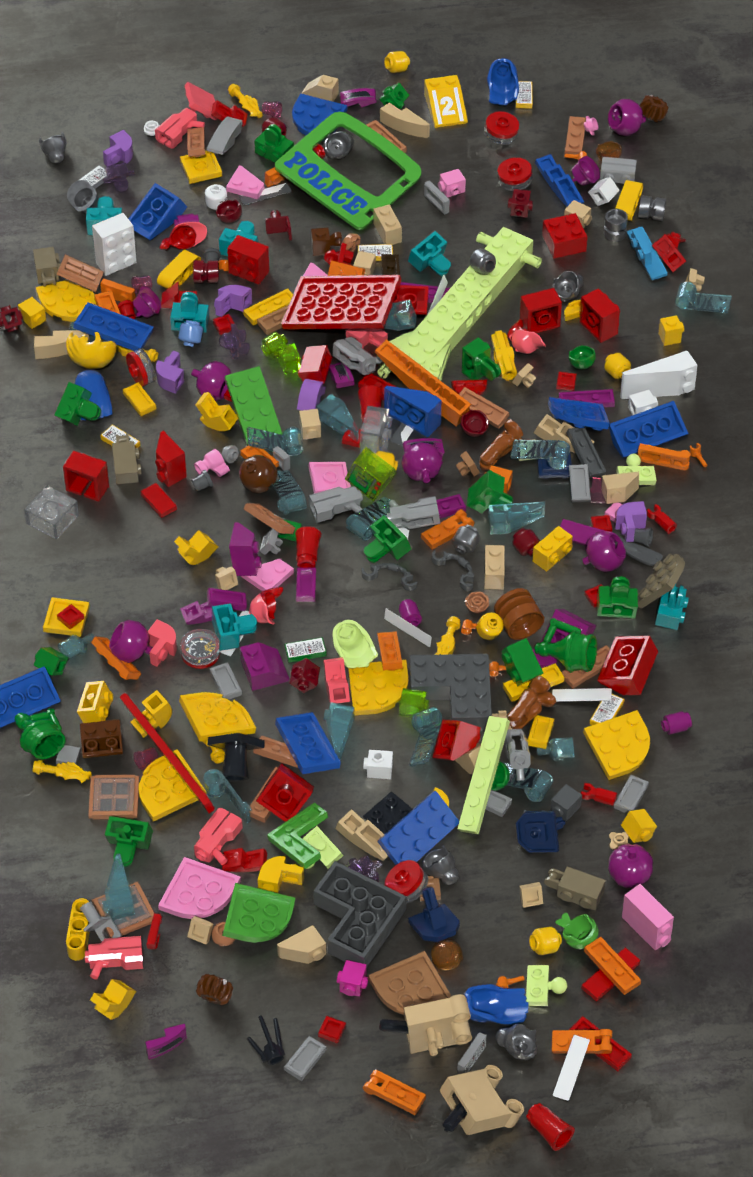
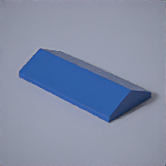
(648, 427)
(26, 695)

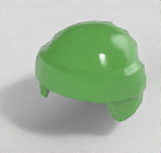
(579, 930)

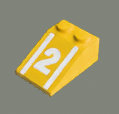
(445, 101)

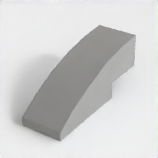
(225, 135)

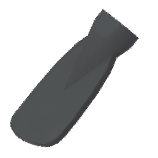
(641, 553)

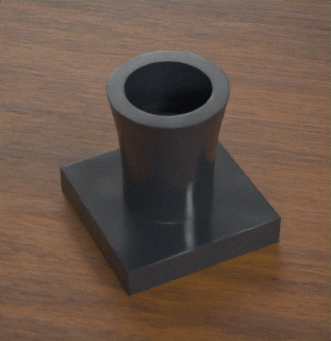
(235, 753)

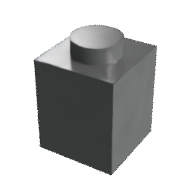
(566, 802)

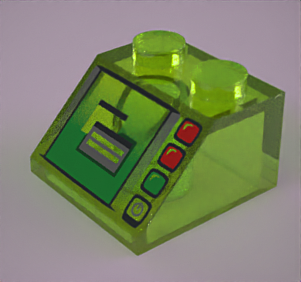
(370, 474)

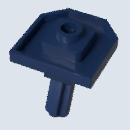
(539, 831)
(435, 921)

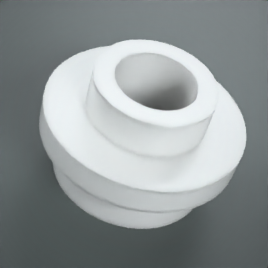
(150, 127)

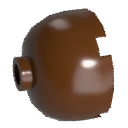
(257, 473)

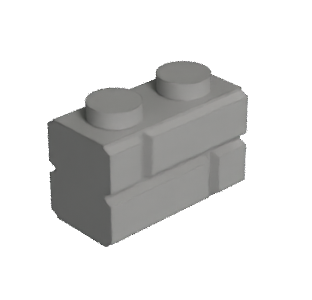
(618, 169)

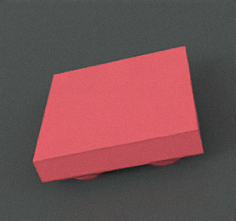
(200, 100)

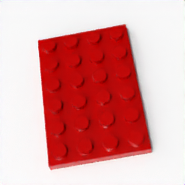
(341, 302)

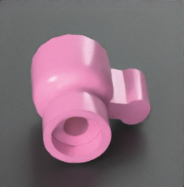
(214, 462)

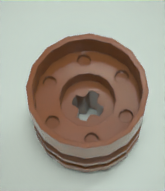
(519, 613)

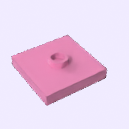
(328, 475)

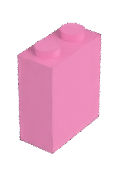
(647, 917)

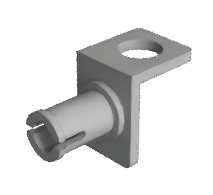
(98, 923)

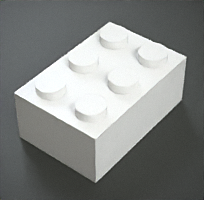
(114, 244)

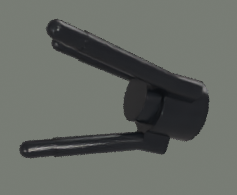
(272, 1053)

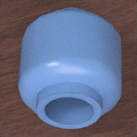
(190, 333)

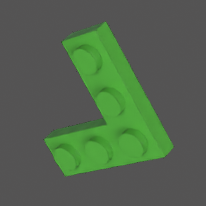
(288, 835)

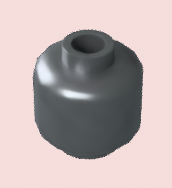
(483, 261)
(466, 539)

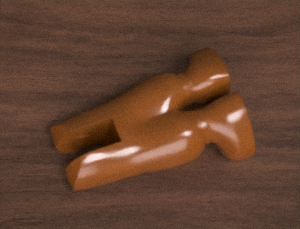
(501, 445)
(531, 703)

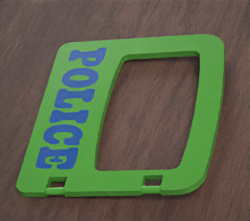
(330, 187)

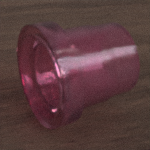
(272, 108)
(138, 282)
(145, 757)

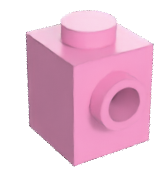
(452, 183)

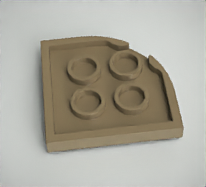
(662, 580)

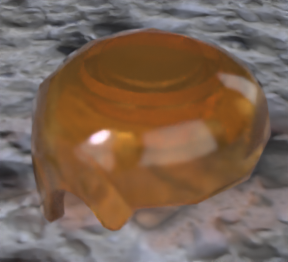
(609, 149)
(446, 955)

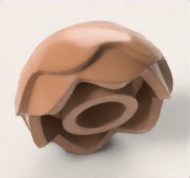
(352, 240)
(477, 602)
(217, 937)

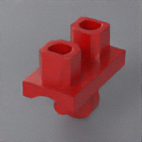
(339, 256)

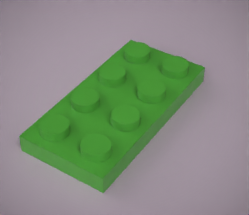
(252, 401)

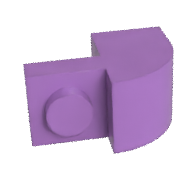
(120, 149)
(232, 297)
(169, 374)
(310, 394)
(629, 517)

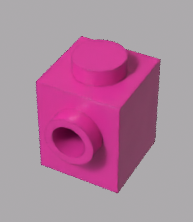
(353, 978)

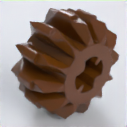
(654, 108)
(214, 989)

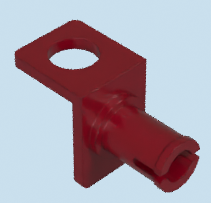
(278, 224)

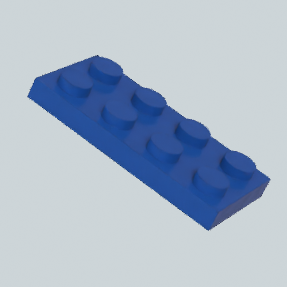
(113, 327)
(307, 743)
(419, 830)

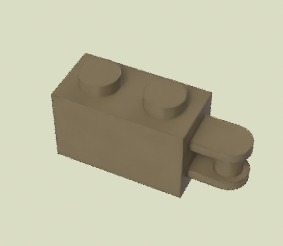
(46, 265)
(125, 460)
(576, 887)

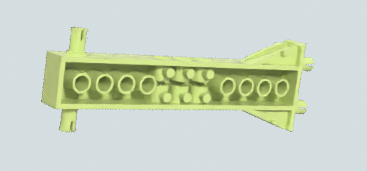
(465, 303)

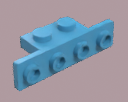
(646, 253)

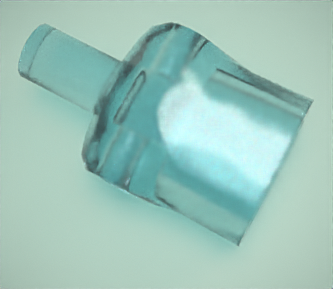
(75, 646)
(558, 749)

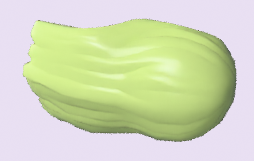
(353, 644)

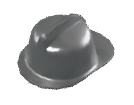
(82, 196)

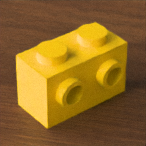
(552, 548)
(95, 702)

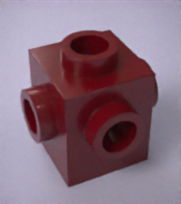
(520, 203)
(15, 318)
(304, 675)

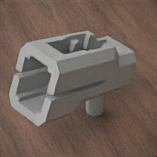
(355, 356)
(334, 501)
(414, 515)
(517, 758)

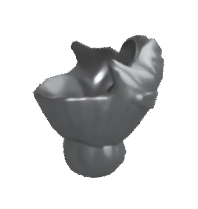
(340, 140)
(54, 147)
(569, 282)
(441, 865)
(518, 1036)

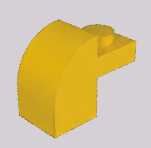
(215, 416)
(197, 548)
(156, 711)
(277, 871)
(114, 999)

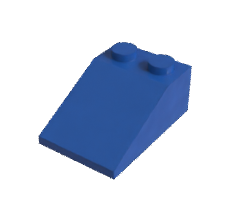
(156, 212)
(414, 408)

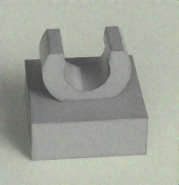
(269, 543)

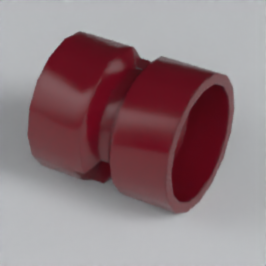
(205, 271)

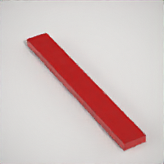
(167, 753)

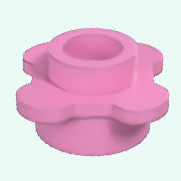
(591, 125)

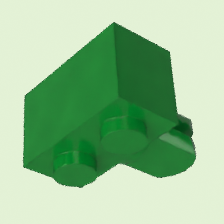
(272, 143)
(477, 361)
(76, 404)
(488, 491)
(387, 540)
(618, 599)
(521, 662)
(128, 836)

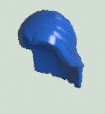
(502, 82)
(95, 383)
(497, 1004)

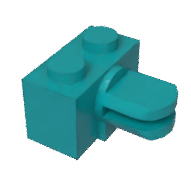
(104, 211)
(245, 229)
(430, 253)
(189, 310)
(671, 607)
(230, 626)

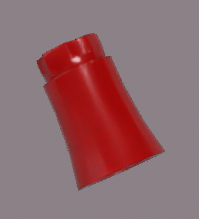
(369, 396)
(307, 546)
(550, 1126)

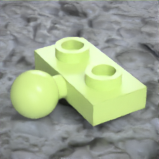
(646, 473)
(328, 851)
(539, 985)

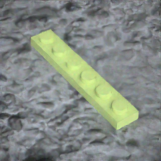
(483, 775)

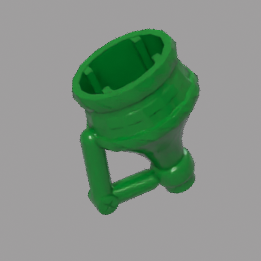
(573, 651)
(40, 734)

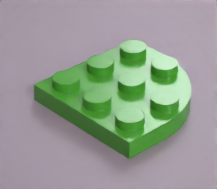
(257, 914)

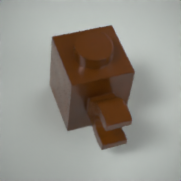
(322, 240)

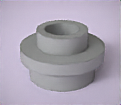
(230, 453)

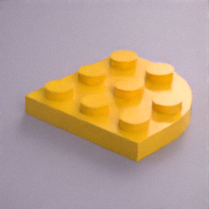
(64, 299)
(376, 689)
(215, 716)
(619, 743)
(163, 789)

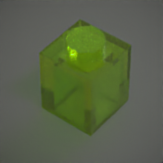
(289, 358)
(412, 702)

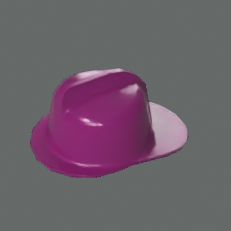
(585, 171)
(146, 303)

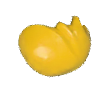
(90, 355)

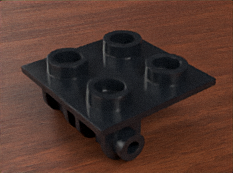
(387, 812)

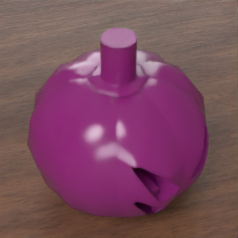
(630, 115)
(212, 379)
(422, 462)
(603, 552)
(129, 641)
(630, 865)

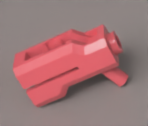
(176, 126)
(216, 834)
(115, 953)

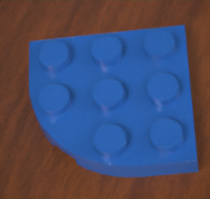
(311, 111)
(579, 413)

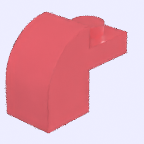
(366, 336)
(163, 640)
(336, 680)

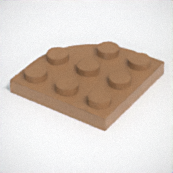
(409, 983)

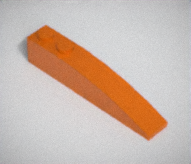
(418, 378)

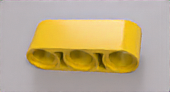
(630, 197)
(178, 270)
(74, 936)

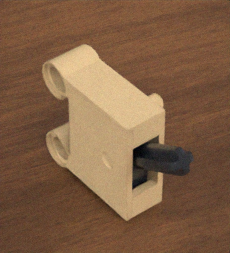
(433, 1024)
(476, 1102)

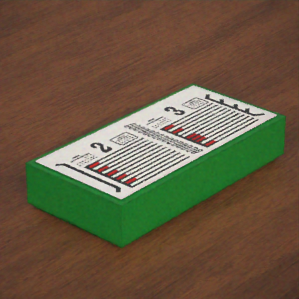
(305, 649)

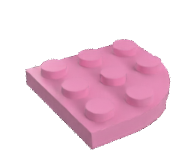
(198, 890)

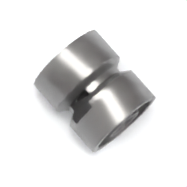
(646, 210)
(615, 225)

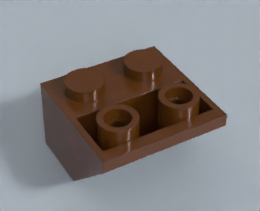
(101, 738)

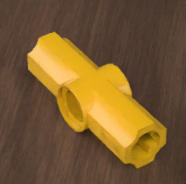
(503, 355)

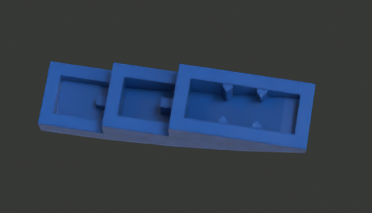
(558, 181)

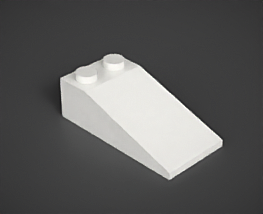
(663, 377)

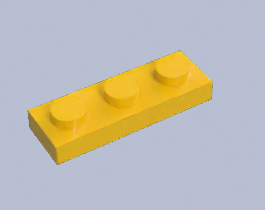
(268, 306)
(550, 673)

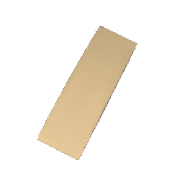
(404, 121)
(54, 345)
(553, 430)
(362, 834)

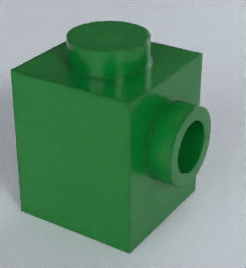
(51, 659)

